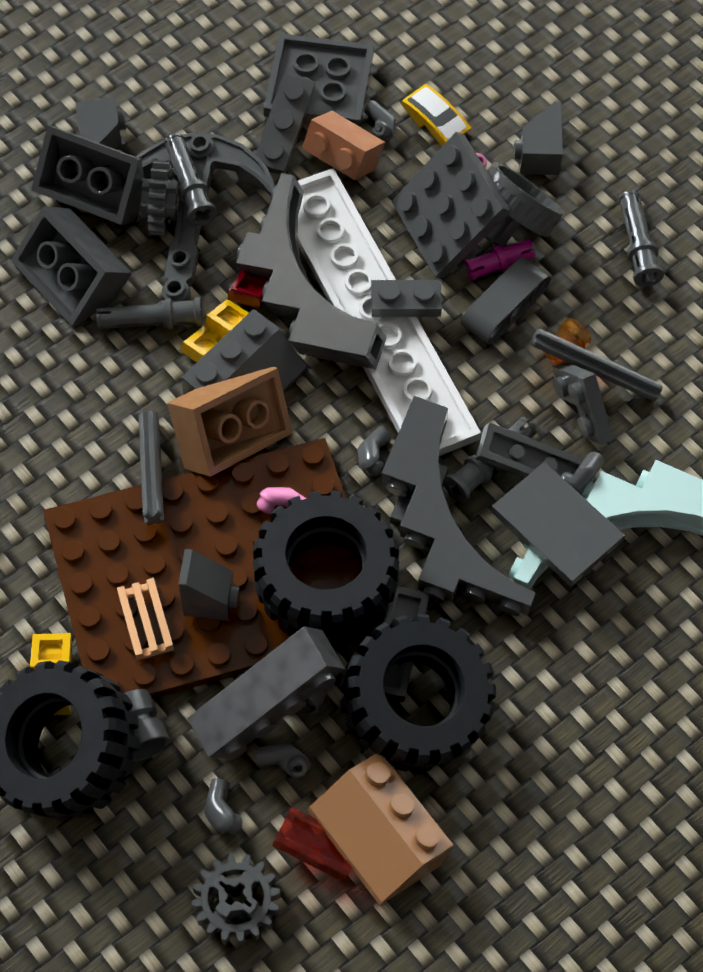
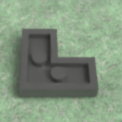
(582, 389)

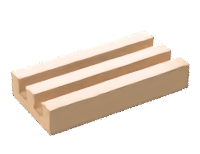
(137, 591)

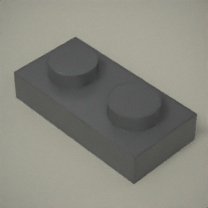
(406, 298)

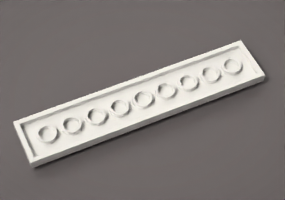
(344, 264)

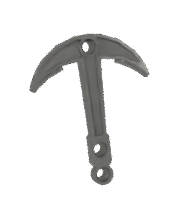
(216, 154)

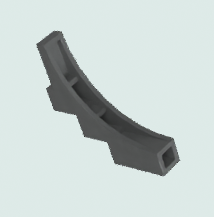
(318, 326)
(452, 561)

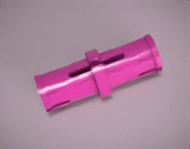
(499, 259)

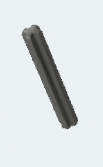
(596, 364)
(151, 468)

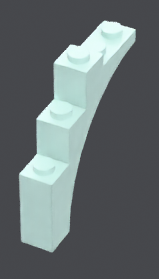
(659, 499)

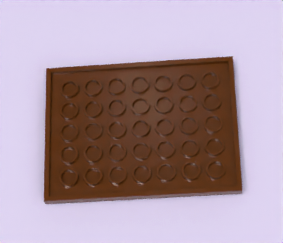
(109, 546)

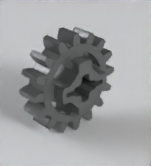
(159, 198)
(225, 914)

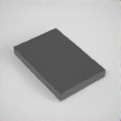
(557, 523)

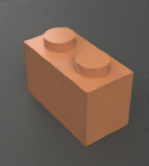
(343, 145)

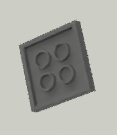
(336, 67)
(450, 205)

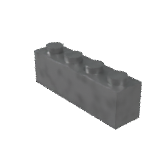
(266, 694)

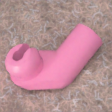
(276, 496)

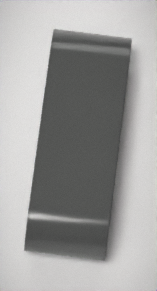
(505, 300)

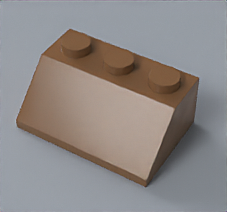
(381, 828)

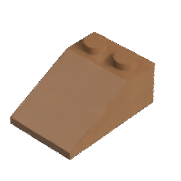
(229, 420)

